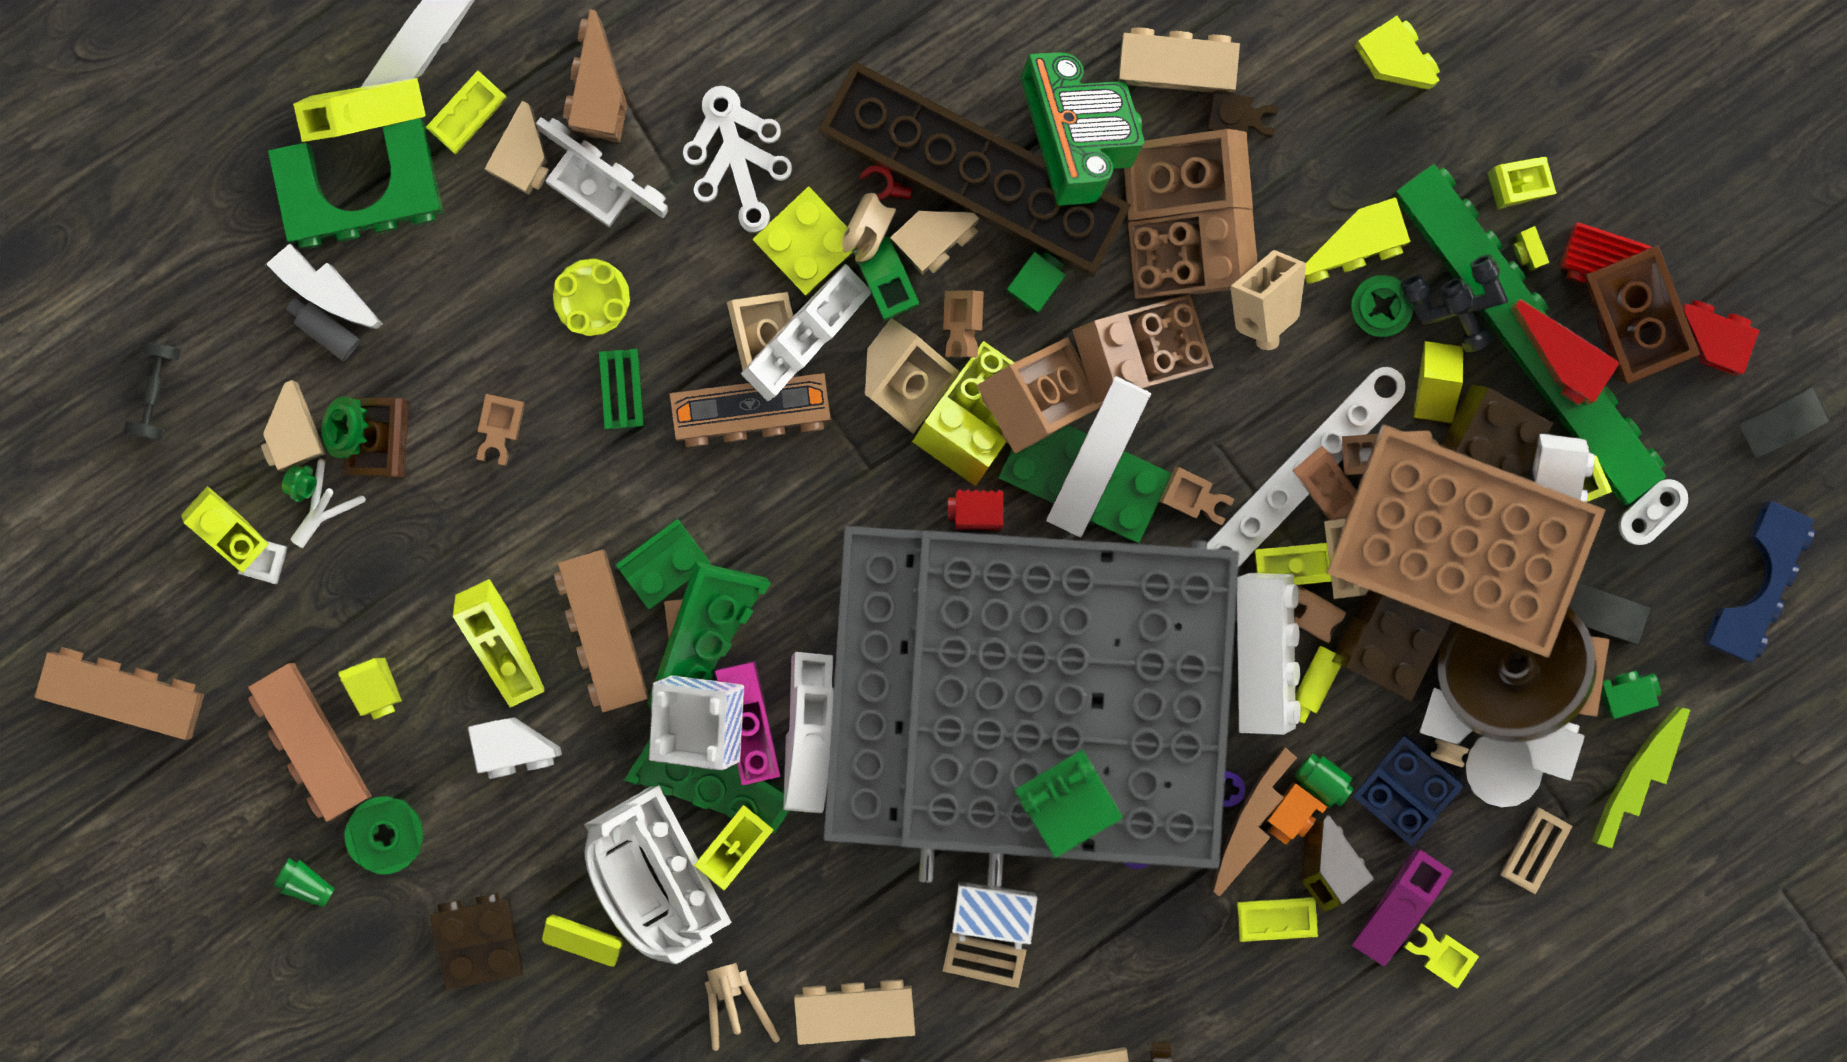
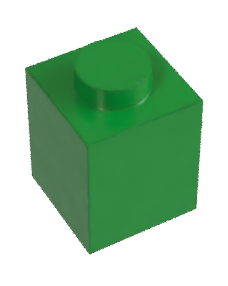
(1037, 281)

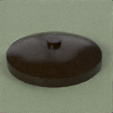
(1514, 691)

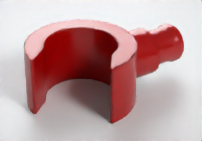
(893, 188)

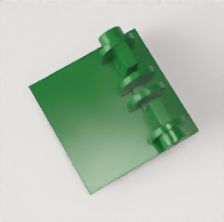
(1068, 803)

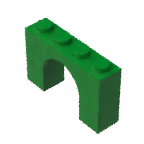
(410, 194)

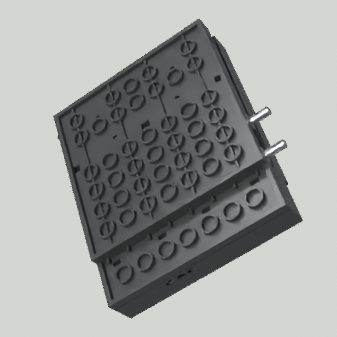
(1005, 656)

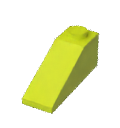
(497, 642)

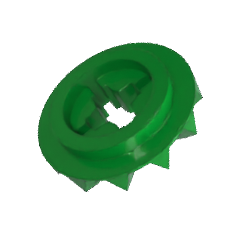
(1363, 303)
(334, 433)

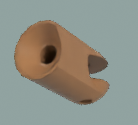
(1317, 615)

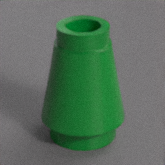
(303, 883)

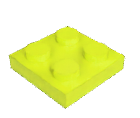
(805, 241)

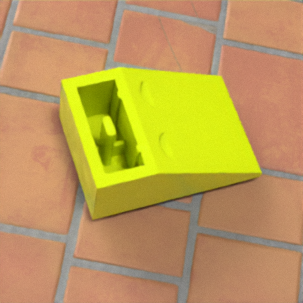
(961, 427)

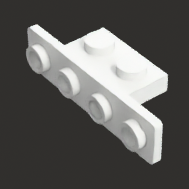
(591, 181)

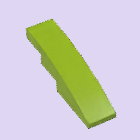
(1650, 763)

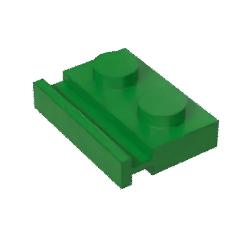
(662, 564)

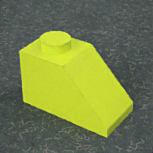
(371, 687)

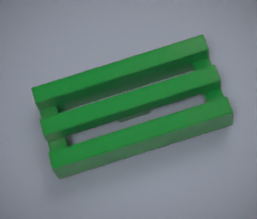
(619, 355)

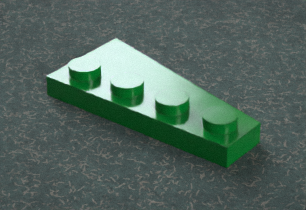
(711, 788)

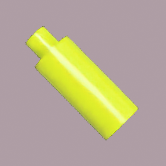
(1316, 682)

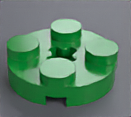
(373, 854)

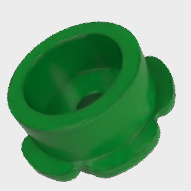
(299, 483)

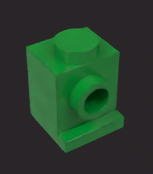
(1629, 694)

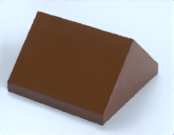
(386, 439)

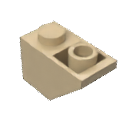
(931, 234)

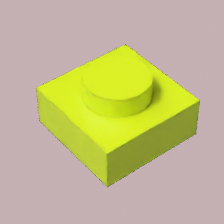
(1530, 249)

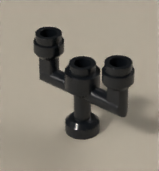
(1460, 301)

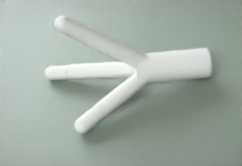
(317, 507)

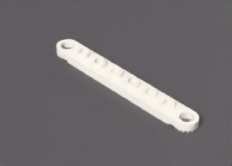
(1283, 489)

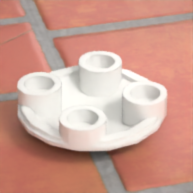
(1501, 772)

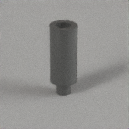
(323, 329)

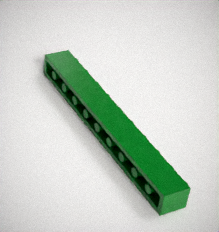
(1459, 239)

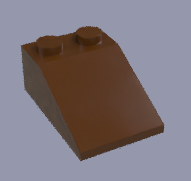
(1640, 315)

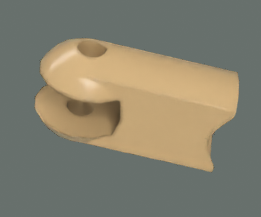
(867, 227)

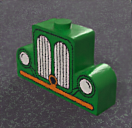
(1079, 126)

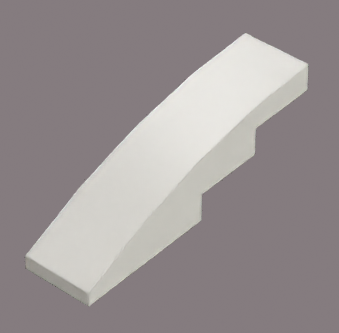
(418, 41)
(806, 332)
(1098, 456)

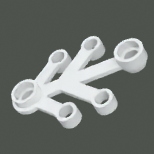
(734, 152)

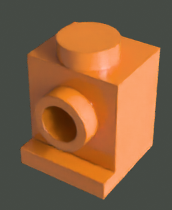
(1293, 814)

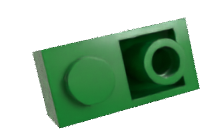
(888, 282)

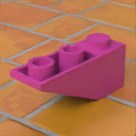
(757, 751)

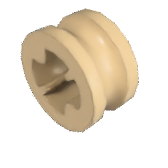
(1449, 752)

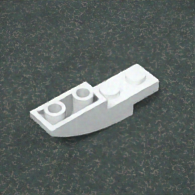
(809, 732)

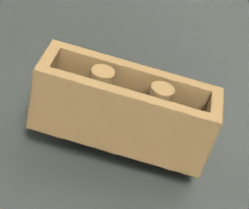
(1179, 61)
(854, 1012)

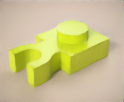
(1446, 958)

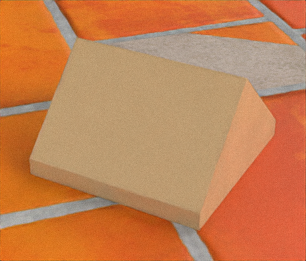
(757, 322)

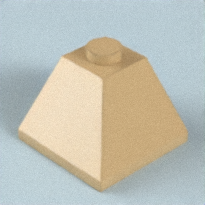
(906, 375)

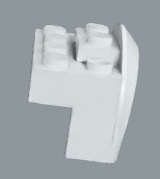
(632, 893)

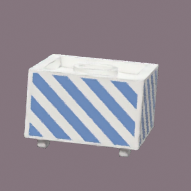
(696, 722)
(994, 913)

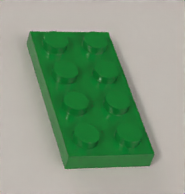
(1127, 499)

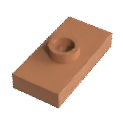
(1326, 484)

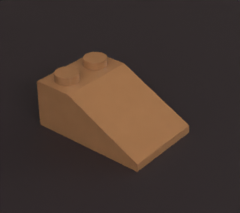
(1189, 175)
(1039, 395)

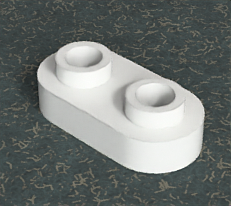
(1652, 512)

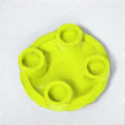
(591, 297)

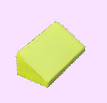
(582, 940)

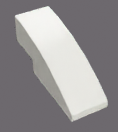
(322, 287)

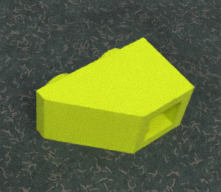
(1395, 57)
(224, 529)

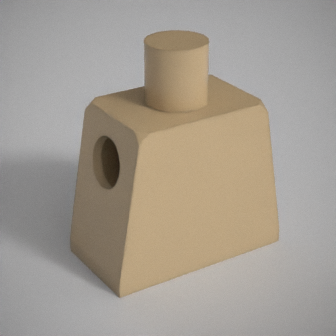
(1268, 298)

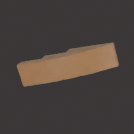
(1245, 835)

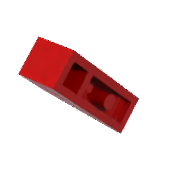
(1569, 359)

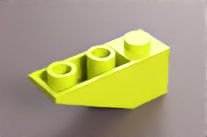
(358, 109)
(1367, 233)

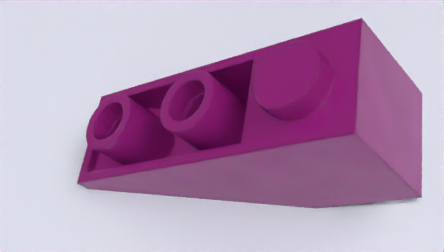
(1402, 906)

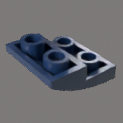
(1408, 789)

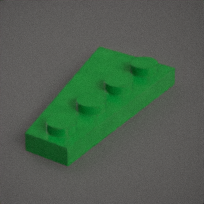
(708, 619)

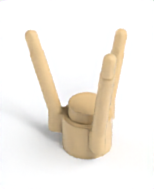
(725, 984)

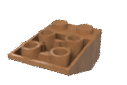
(598, 97)
(1191, 252)
(1143, 346)

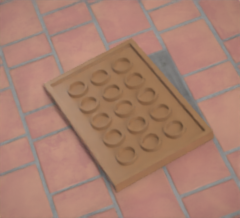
(1465, 541)

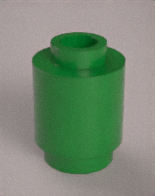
(1324, 780)

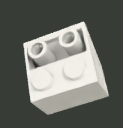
(510, 743)

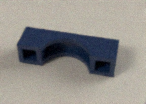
(1780, 538)

